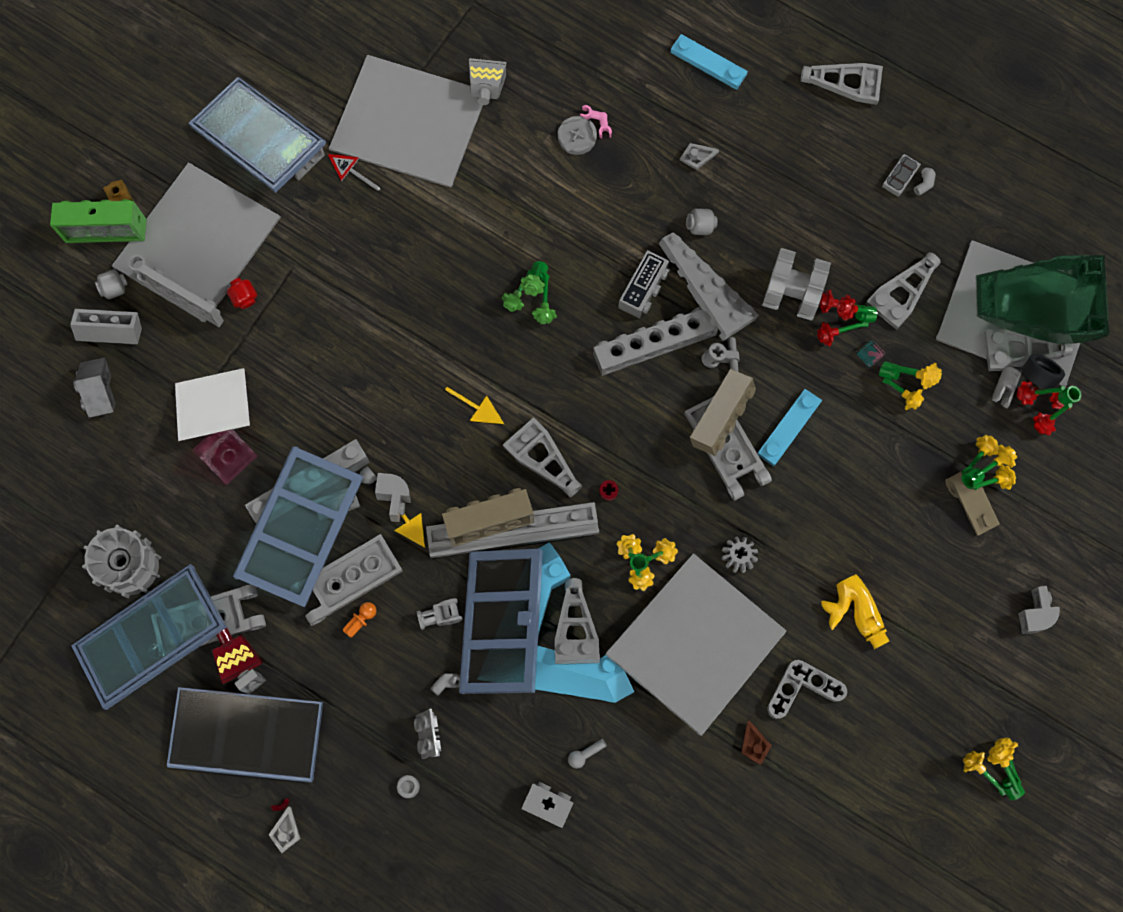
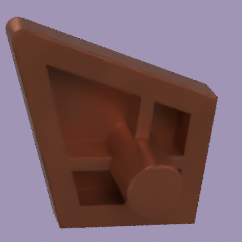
(755, 744)

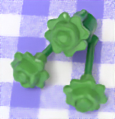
(532, 285)

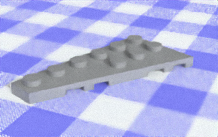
(710, 291)

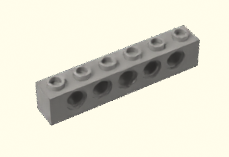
(609, 363)

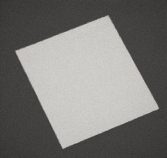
(211, 404)

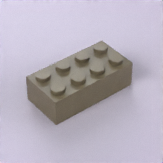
(488, 517)

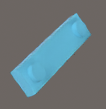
(709, 61)
(789, 427)

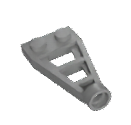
(869, 75)
(888, 307)
(998, 349)
(525, 440)
(576, 650)

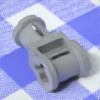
(440, 614)

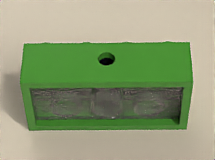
(98, 221)

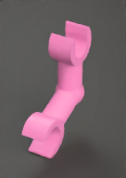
(601, 116)

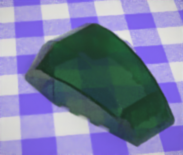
(1049, 299)

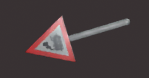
(344, 165)

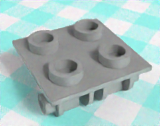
(424, 725)

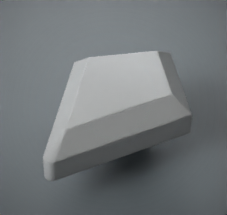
(698, 155)
(285, 831)

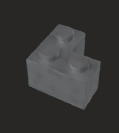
(93, 385)

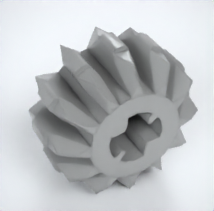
(745, 561)

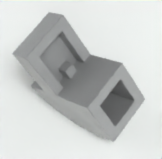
(393, 489)
(1042, 616)

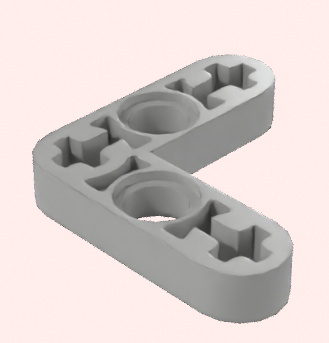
(797, 681)

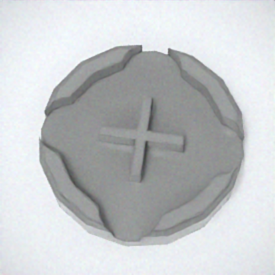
(577, 135)

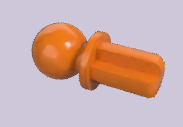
(366, 611)

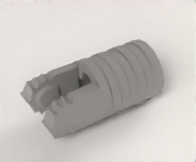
(1006, 385)

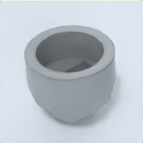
(368, 475)

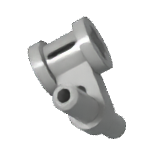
(718, 353)

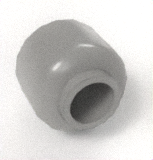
(701, 221)
(111, 284)

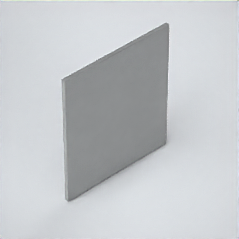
(407, 121)
(200, 236)
(962, 326)
(696, 644)

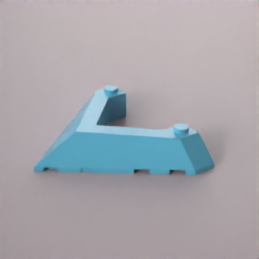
(586, 680)

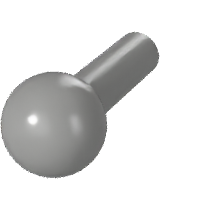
(577, 759)

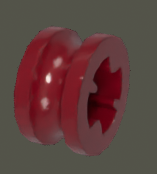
(604, 486)

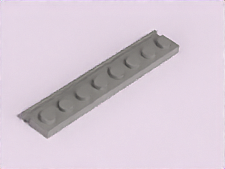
(547, 526)

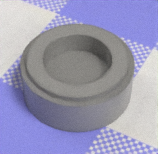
(408, 786)

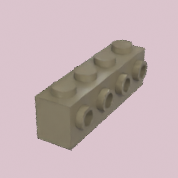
(723, 412)

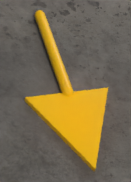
(485, 412)
(412, 529)

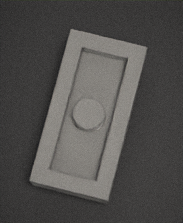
(249, 681)

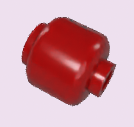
(241, 293)

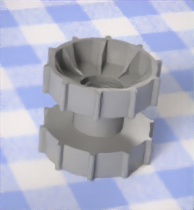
(796, 284)
(109, 548)

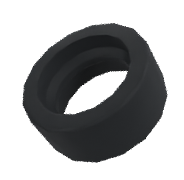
(1043, 371)

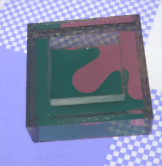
(870, 353)

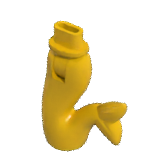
(865, 610)

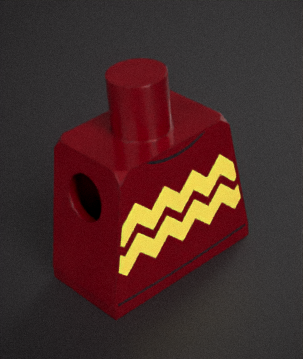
(234, 656)

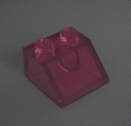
(225, 454)

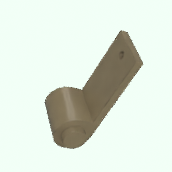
(974, 503)

